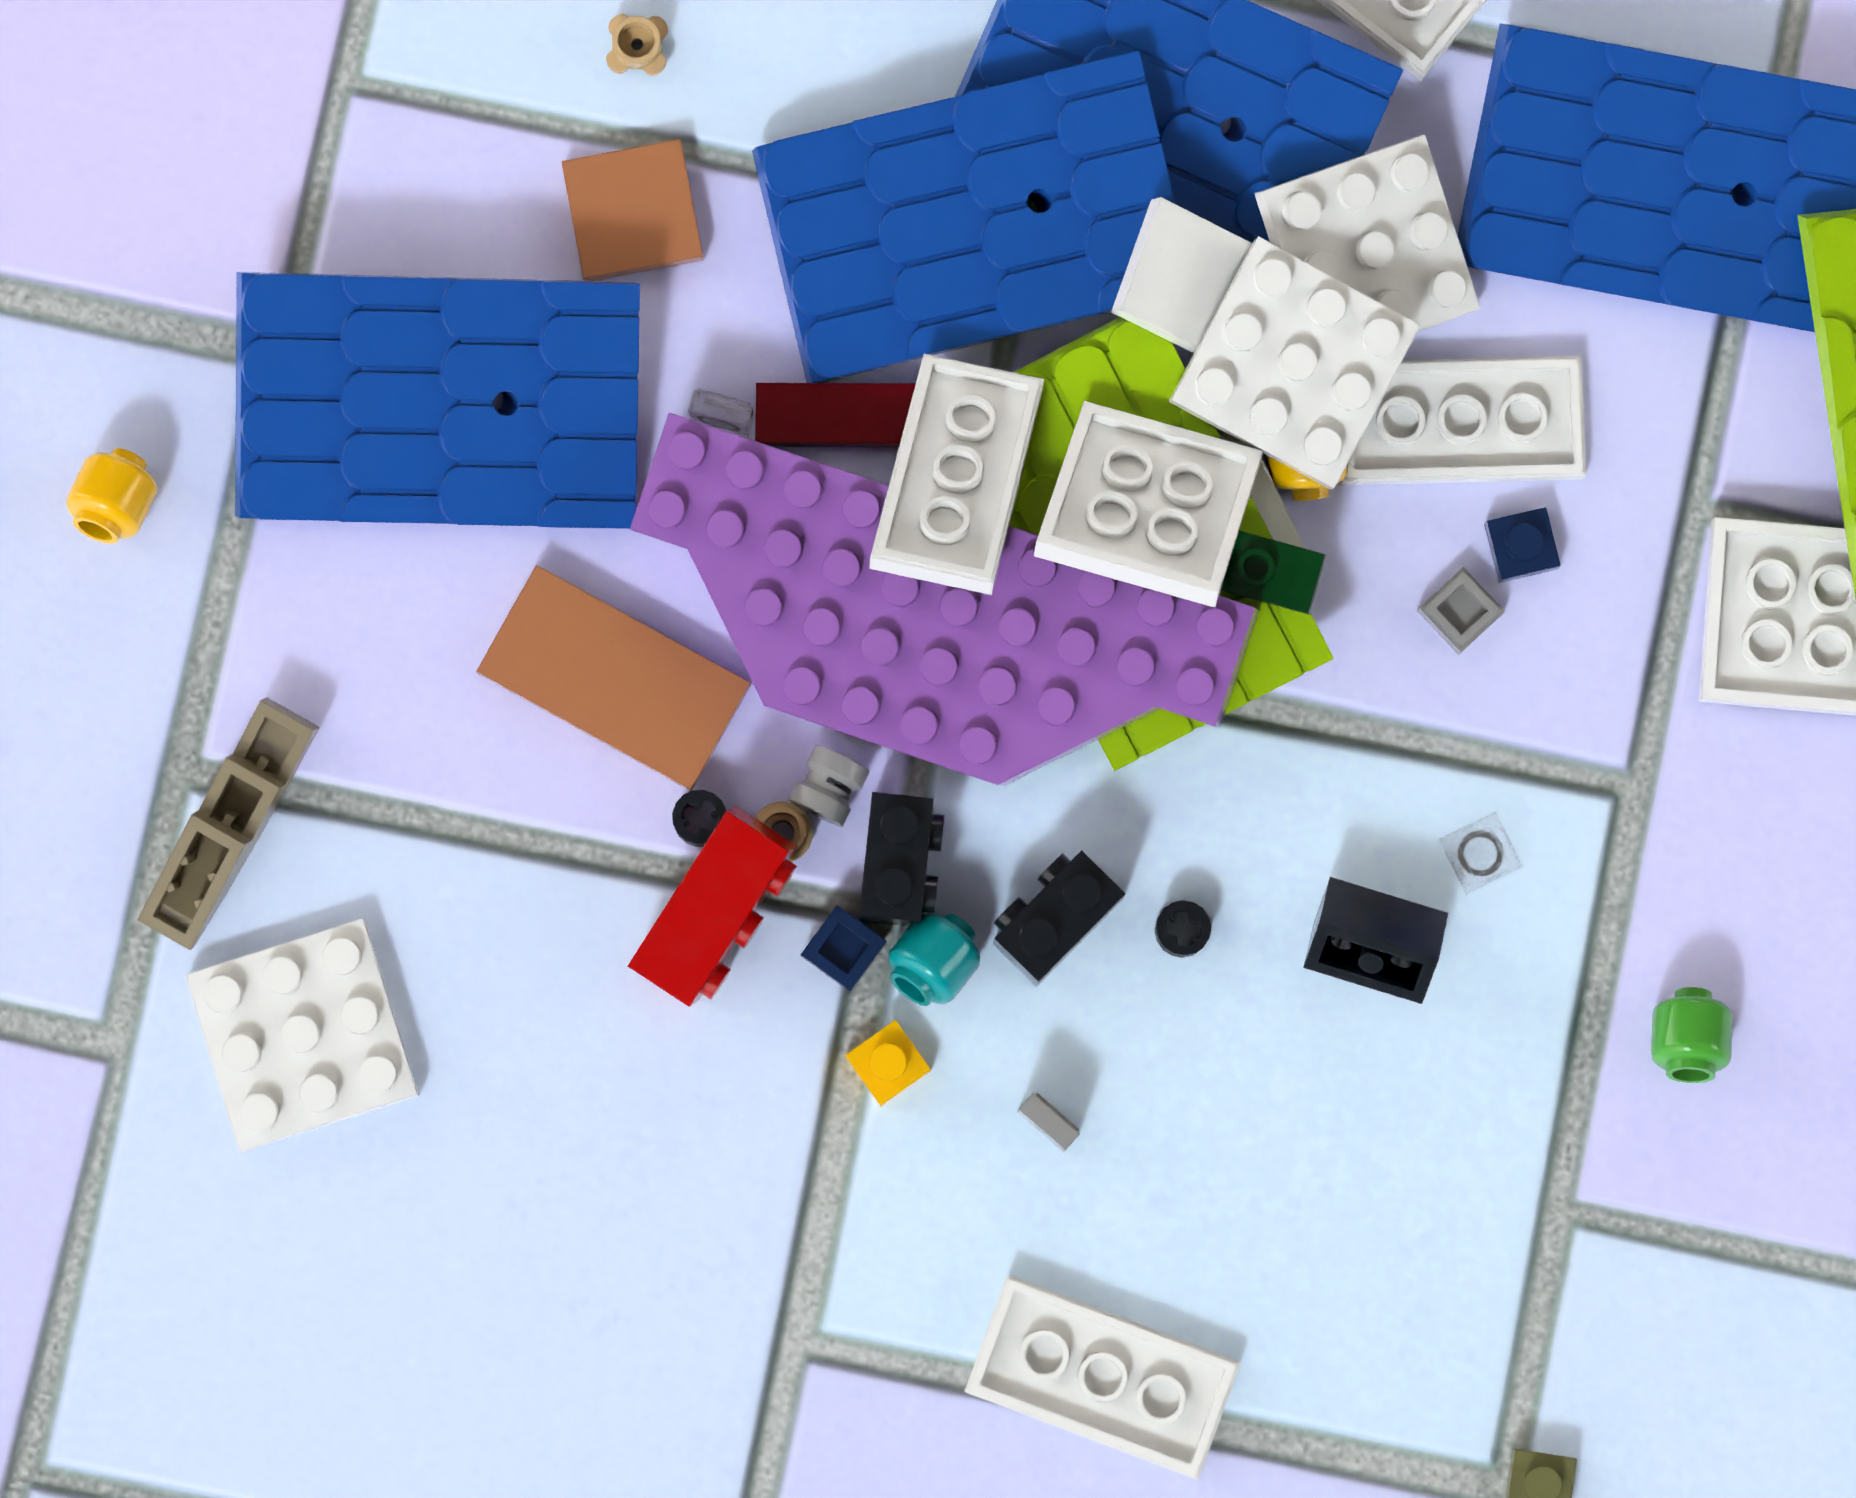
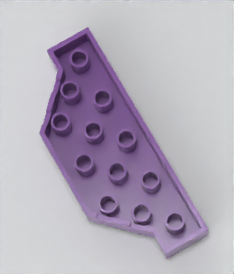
(917, 662)

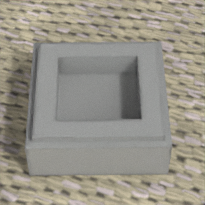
(1460, 610)
(1049, 1121)

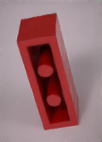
(715, 907)

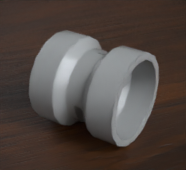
(822, 798)

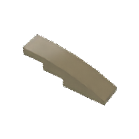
(228, 823)

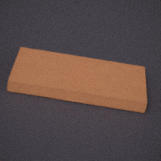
(613, 678)

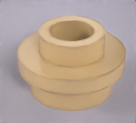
(794, 816)

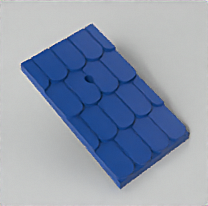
(1288, 89)
(1623, 166)
(920, 226)
(383, 391)

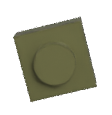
(1540, 1475)

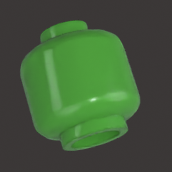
(1691, 1035)

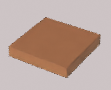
(632, 210)

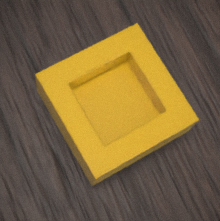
(888, 1063)

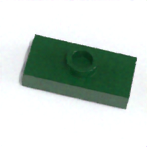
(1273, 572)

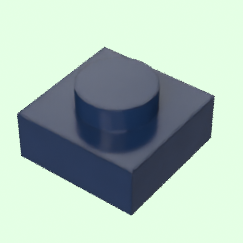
(1522, 545)
(843, 948)

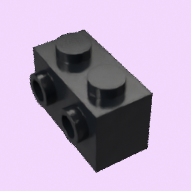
(897, 857)
(1058, 918)
(1376, 940)

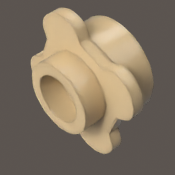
(624, 32)

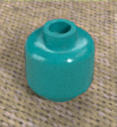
(934, 959)

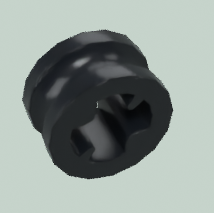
(695, 800)
(1169, 942)

